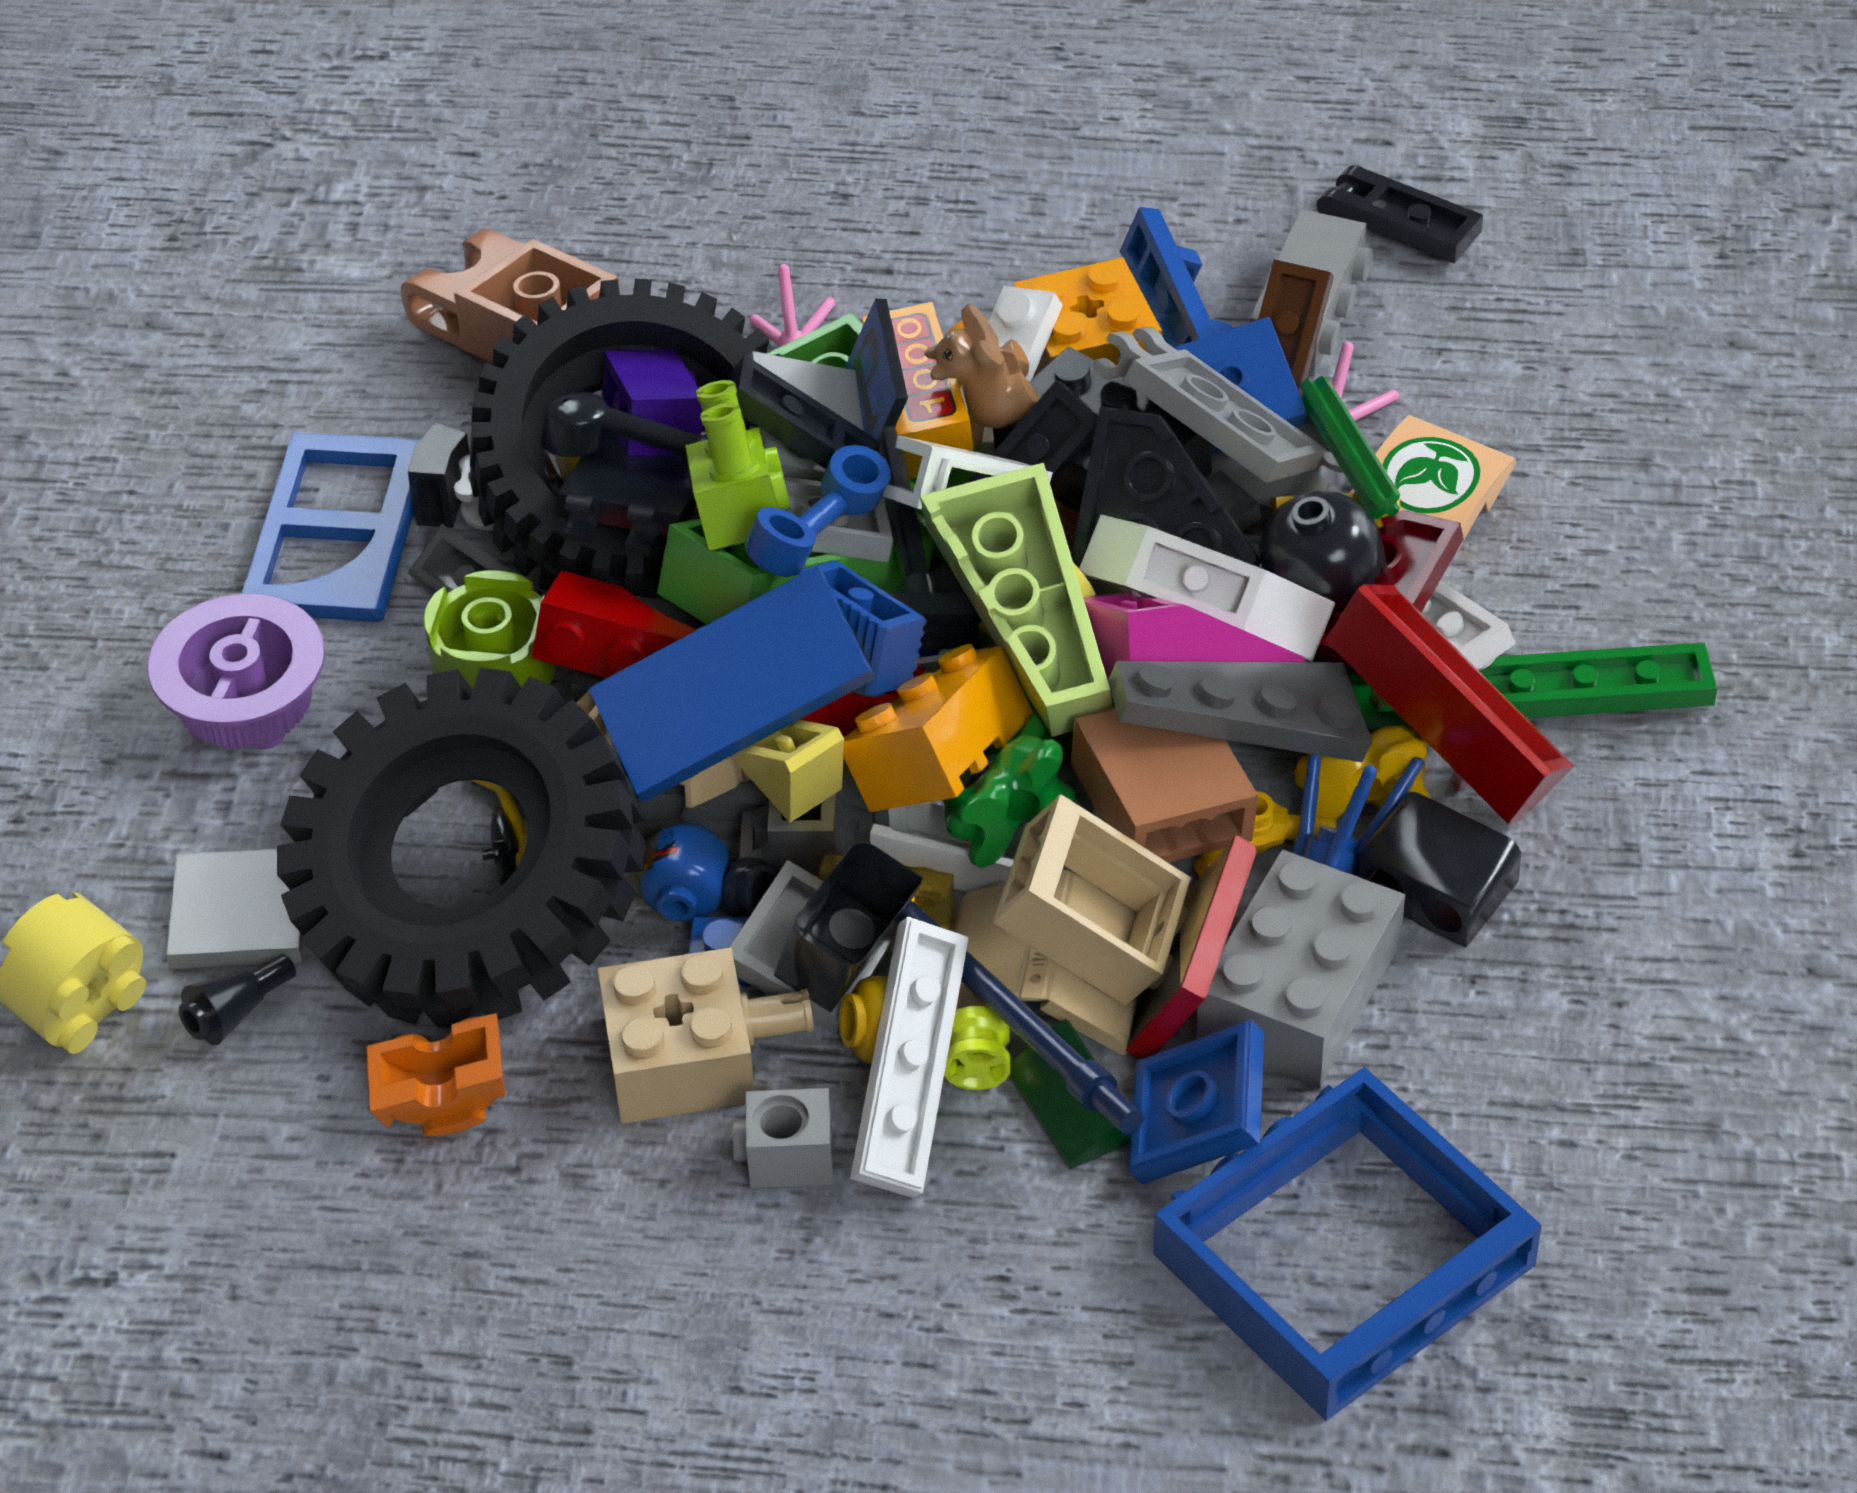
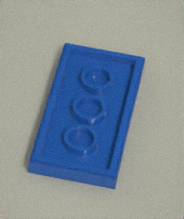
(731, 683)

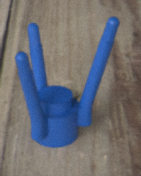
(1335, 846)

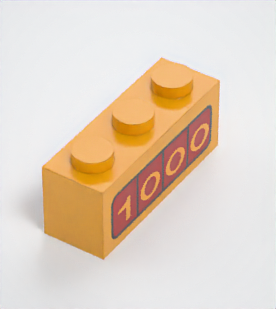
(933, 407)

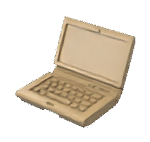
(1039, 978)

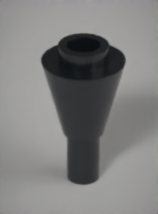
(220, 1004)

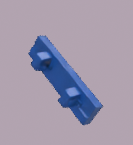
(1167, 279)

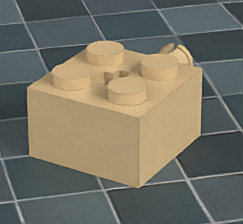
(687, 1032)

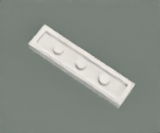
(909, 1058)

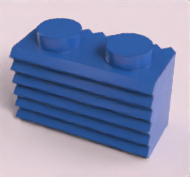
(882, 625)

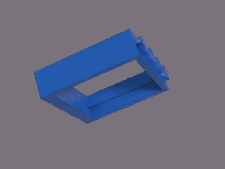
(1409, 1323)

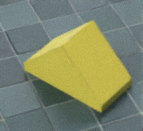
(796, 766)

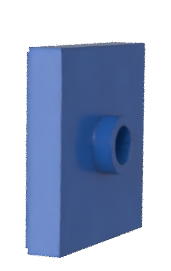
(1256, 364)
(1198, 1102)

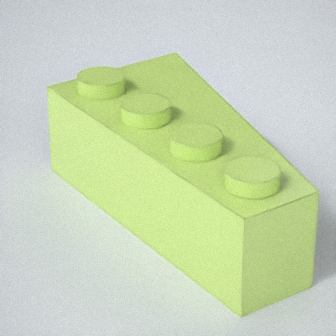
(1021, 579)

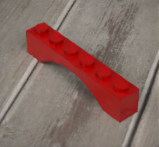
(607, 629)

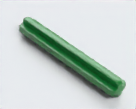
(1350, 448)

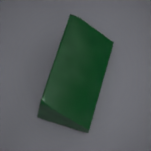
(1073, 1129)

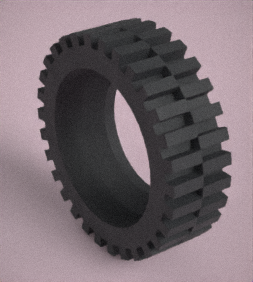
(567, 356)

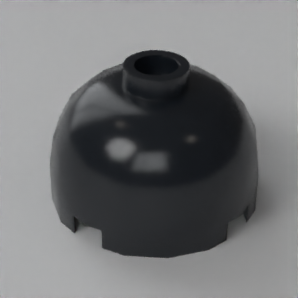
(1323, 545)

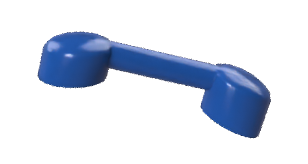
(849, 486)

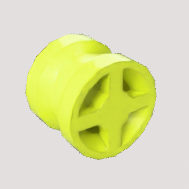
(978, 1049)

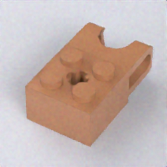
(494, 290)

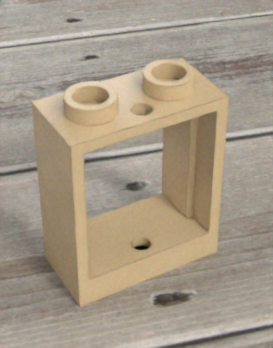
(1117, 865)

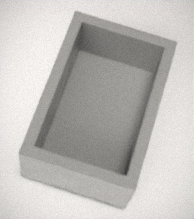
(1304, 963)

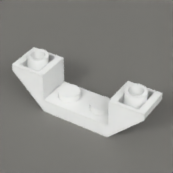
(1185, 573)

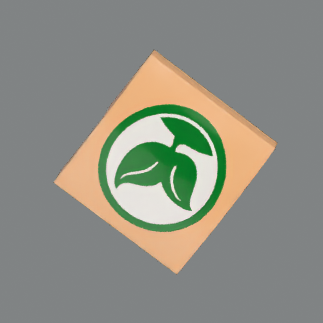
(1443, 471)

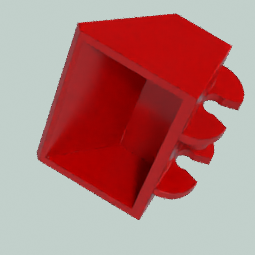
(1447, 701)

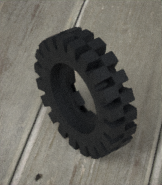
(480, 953)

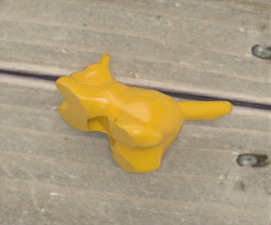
(1389, 753)

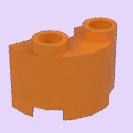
(440, 1081)

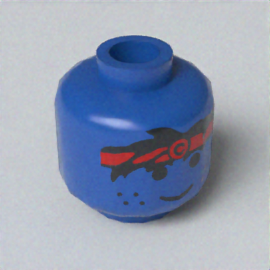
(684, 869)

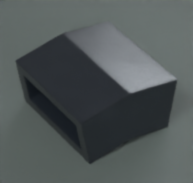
(434, 474)

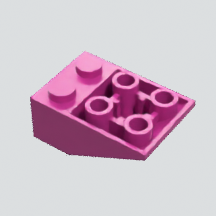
(1155, 629)

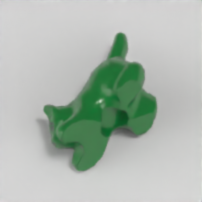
(1007, 794)

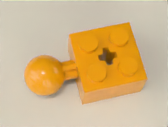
(1095, 303)

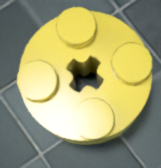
(69, 970)

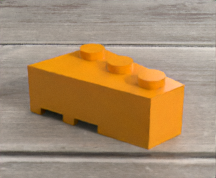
(936, 729)

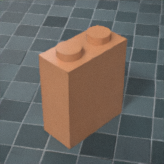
(1163, 786)

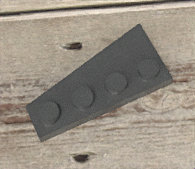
(1257, 703)

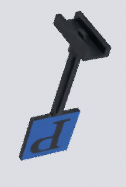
(882, 398)

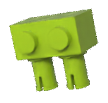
(731, 469)

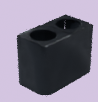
(1444, 865)
(860, 881)

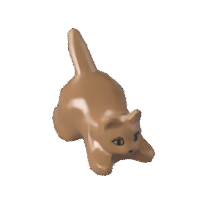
(989, 374)

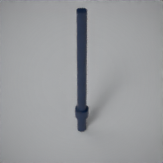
(1085, 1079)

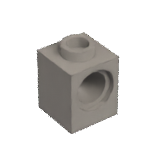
(802, 1121)

